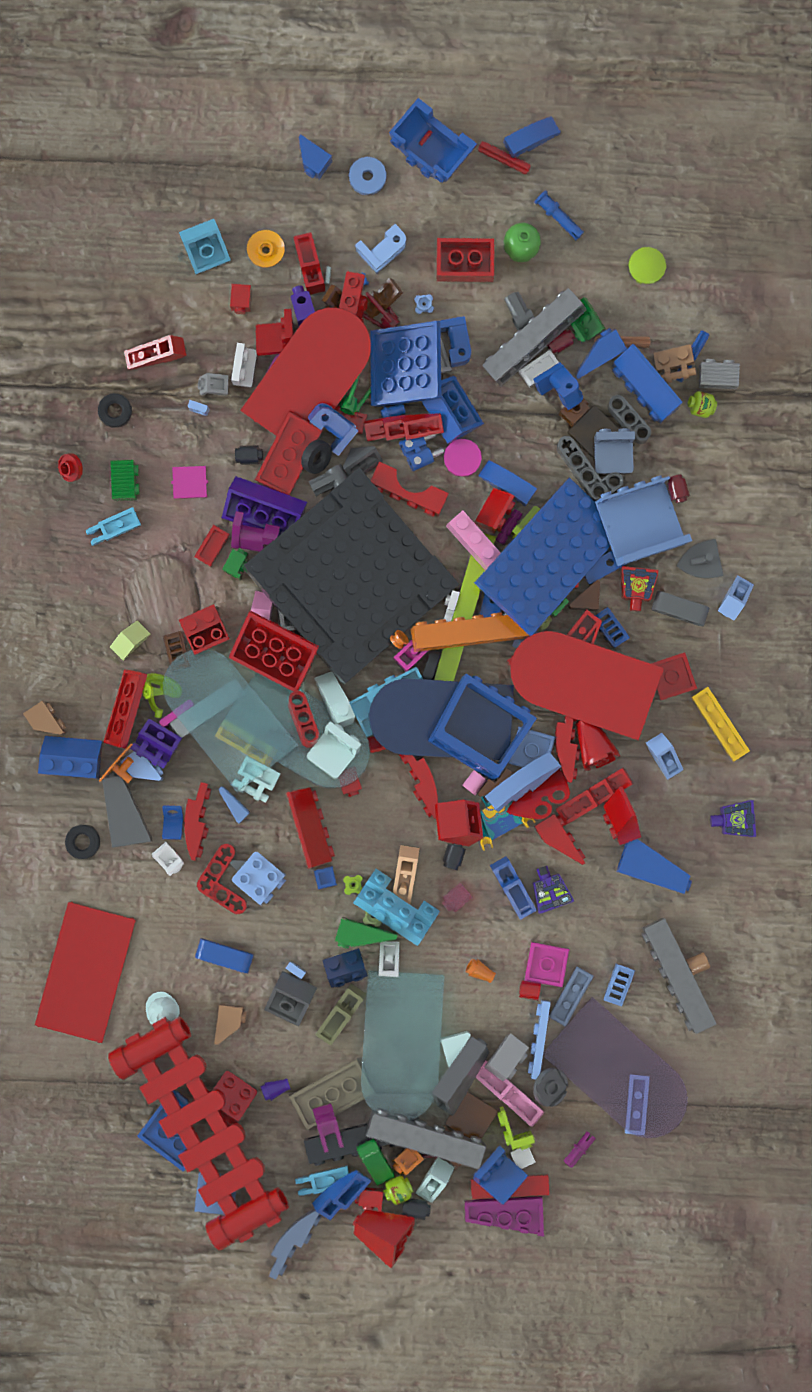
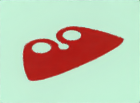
(527, 804)

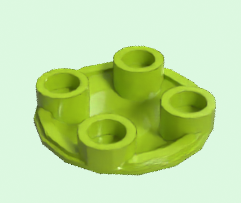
(647, 265)

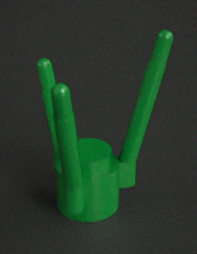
(349, 404)

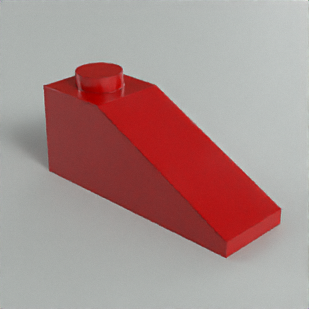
(155, 352)

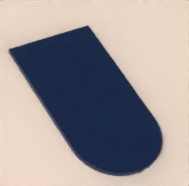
(409, 710)

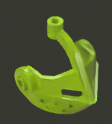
(149, 691)

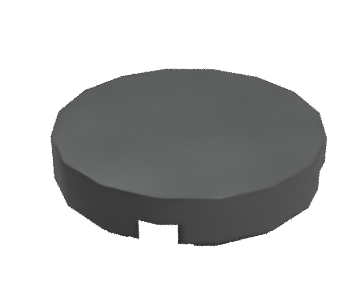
(550, 1087)

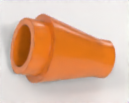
(479, 970)

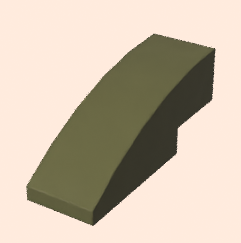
(341, 1014)

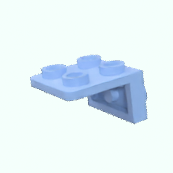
(259, 878)

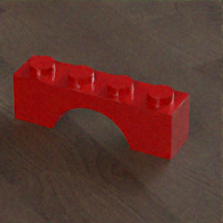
(430, 500)

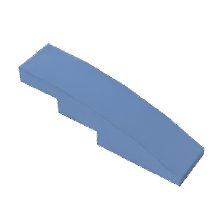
(522, 781)

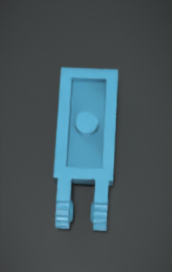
(115, 526)
(321, 1180)

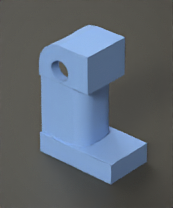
(385, 250)

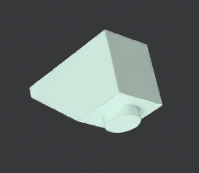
(435, 1180)

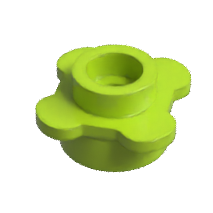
(349, 880)

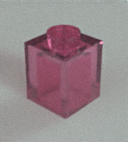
(456, 898)

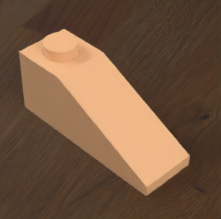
(406, 872)

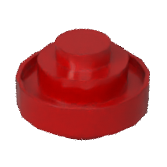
(70, 467)

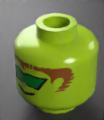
(702, 404)
(398, 1190)

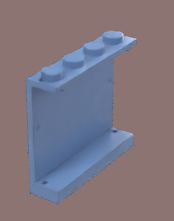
(640, 521)

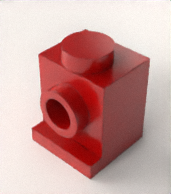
(370, 1198)

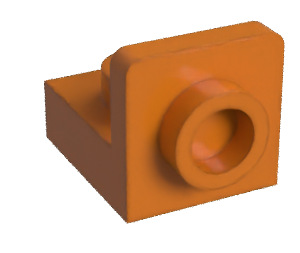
(406, 1161)

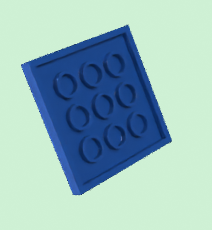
(405, 364)

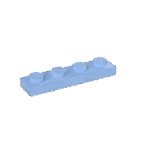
(540, 1031)

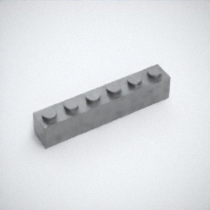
(534, 337)
(678, 975)
(425, 1138)

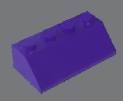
(262, 505)

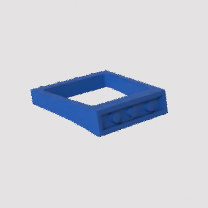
(465, 753)

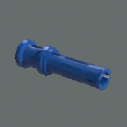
(553, 209)

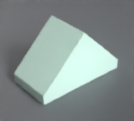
(453, 1045)

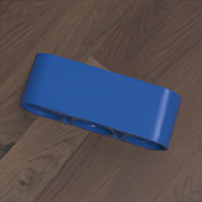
(224, 956)

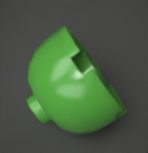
(522, 242)

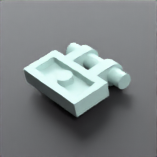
(265, 780)

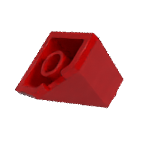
(384, 1233)

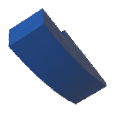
(531, 136)
(507, 482)
(513, 887)
(340, 1194)

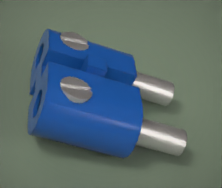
(417, 452)

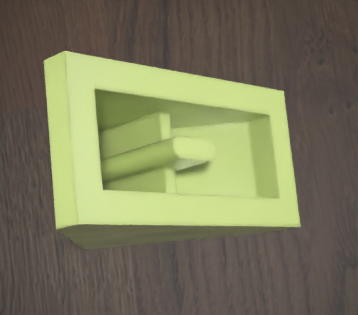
(129, 640)

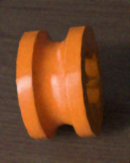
(399, 639)

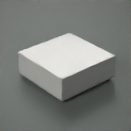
(522, 1158)

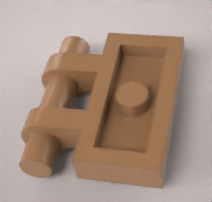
(675, 358)

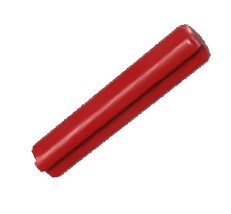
(504, 157)

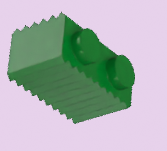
(124, 480)

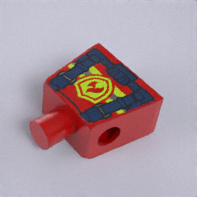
(637, 585)

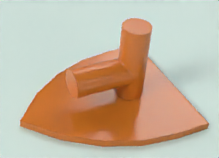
(121, 770)

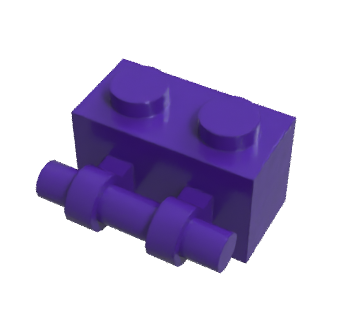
(158, 741)

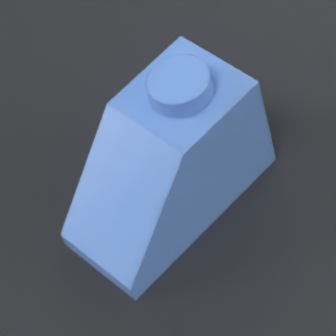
(736, 598)
(664, 755)

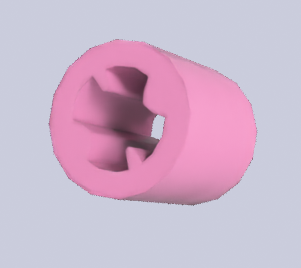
(474, 783)

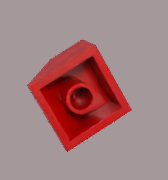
(621, 818)

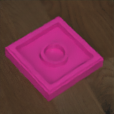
(546, 964)

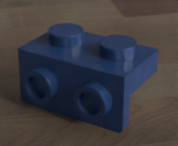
(345, 968)

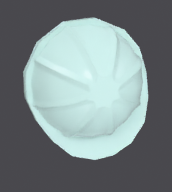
(161, 1005)

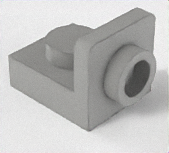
(213, 384)

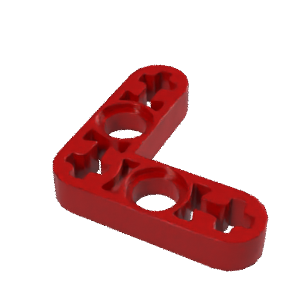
(216, 886)

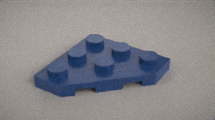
(156, 1138)

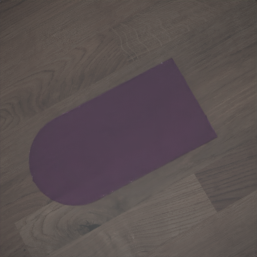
(619, 1072)

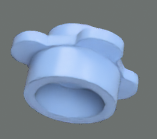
(424, 299)

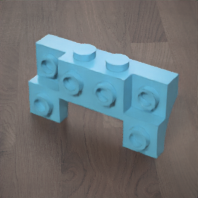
(362, 704)
(393, 910)

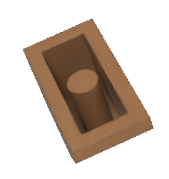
(229, 1020)

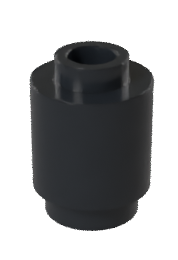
(248, 455)
(454, 856)
(416, 1208)

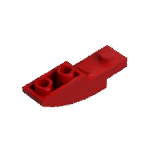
(565, 751)
(426, 788)
(194, 829)

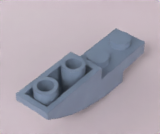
(295, 1235)

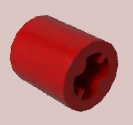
(529, 990)

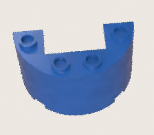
(440, 153)

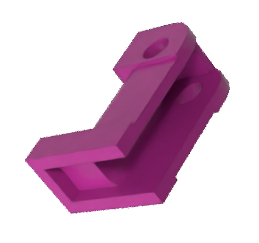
(251, 537)
(326, 1124)

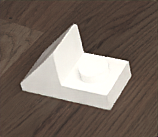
(389, 959)

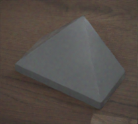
(363, 458)

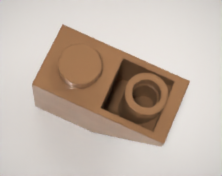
(43, 719)

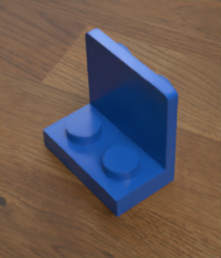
(500, 1176)

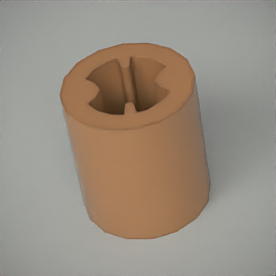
(698, 963)

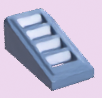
(238, 810)
(617, 968)

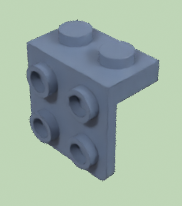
(614, 451)

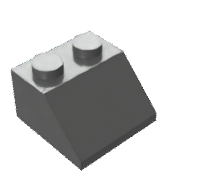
(290, 998)

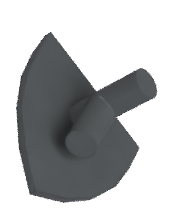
(702, 560)

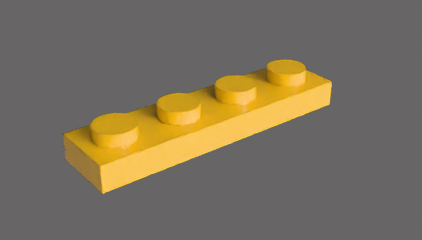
(720, 724)

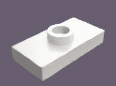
(537, 367)

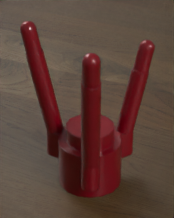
(388, 320)

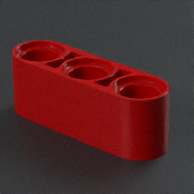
(299, 711)

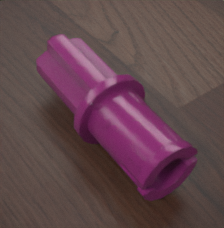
(579, 1149)

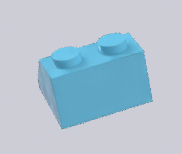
(204, 246)

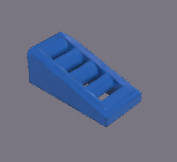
(623, 638)

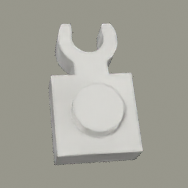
(451, 601)

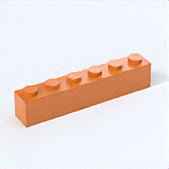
(465, 632)

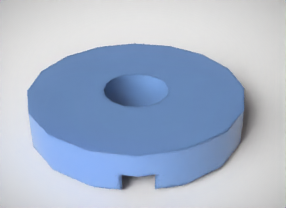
(371, 165)

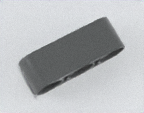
(627, 410)
(680, 608)

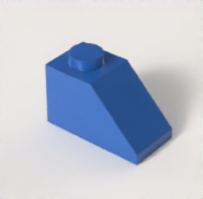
(314, 158)

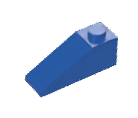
(603, 350)

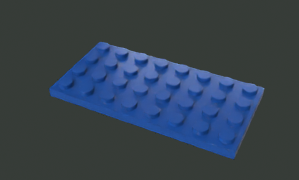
(546, 558)

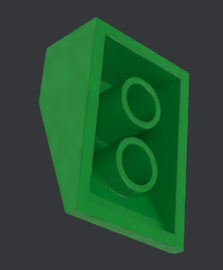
(357, 934)

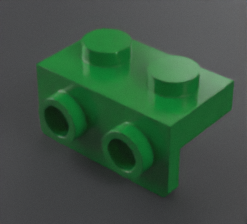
(588, 324)

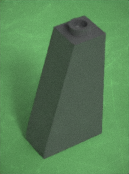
(123, 814)
(460, 1075)

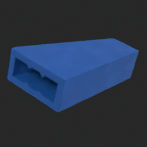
(648, 865)

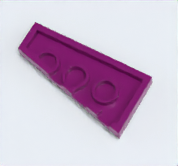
(517, 1214)

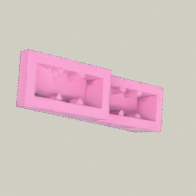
(511, 1096)

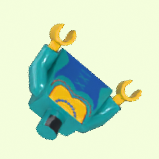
(498, 823)

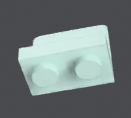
(334, 750)

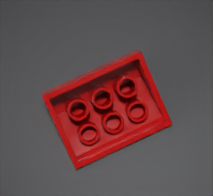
(274, 651)
(309, 826)

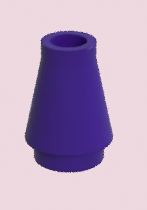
(274, 1088)

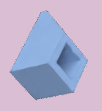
(143, 768)

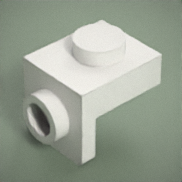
(168, 859)

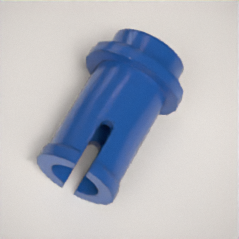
(395, 410)

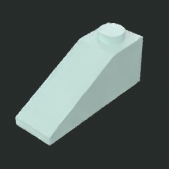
(335, 699)

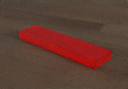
(532, 1186)

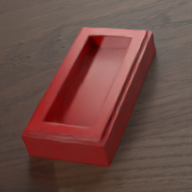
(212, 545)

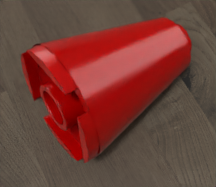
(595, 746)

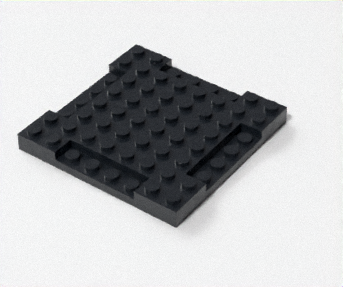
(350, 576)

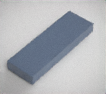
(571, 996)

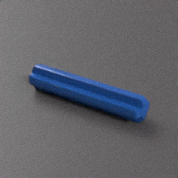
(697, 347)

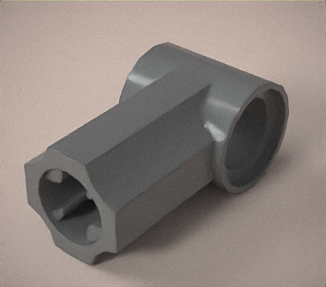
(518, 310)
(329, 480)

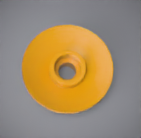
(265, 239)

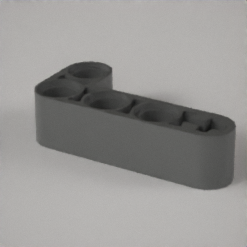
(586, 467)

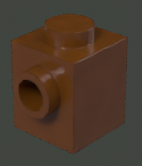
(574, 414)

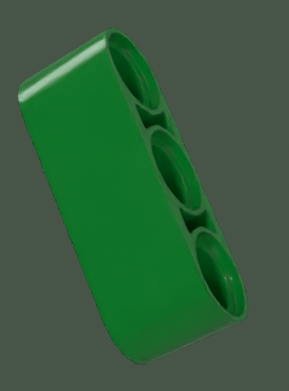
(375, 1161)

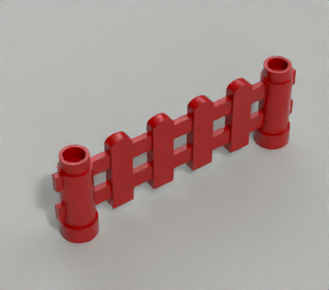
(236, 1221)

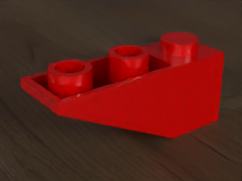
(554, 835)

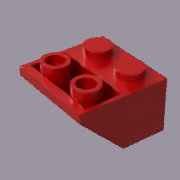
(493, 512)
(204, 629)
(459, 822)

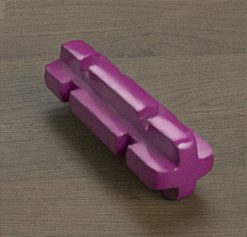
(508, 526)

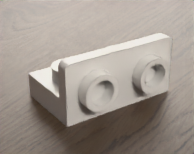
(244, 366)

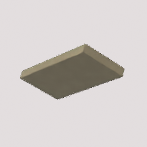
(339, 1088)

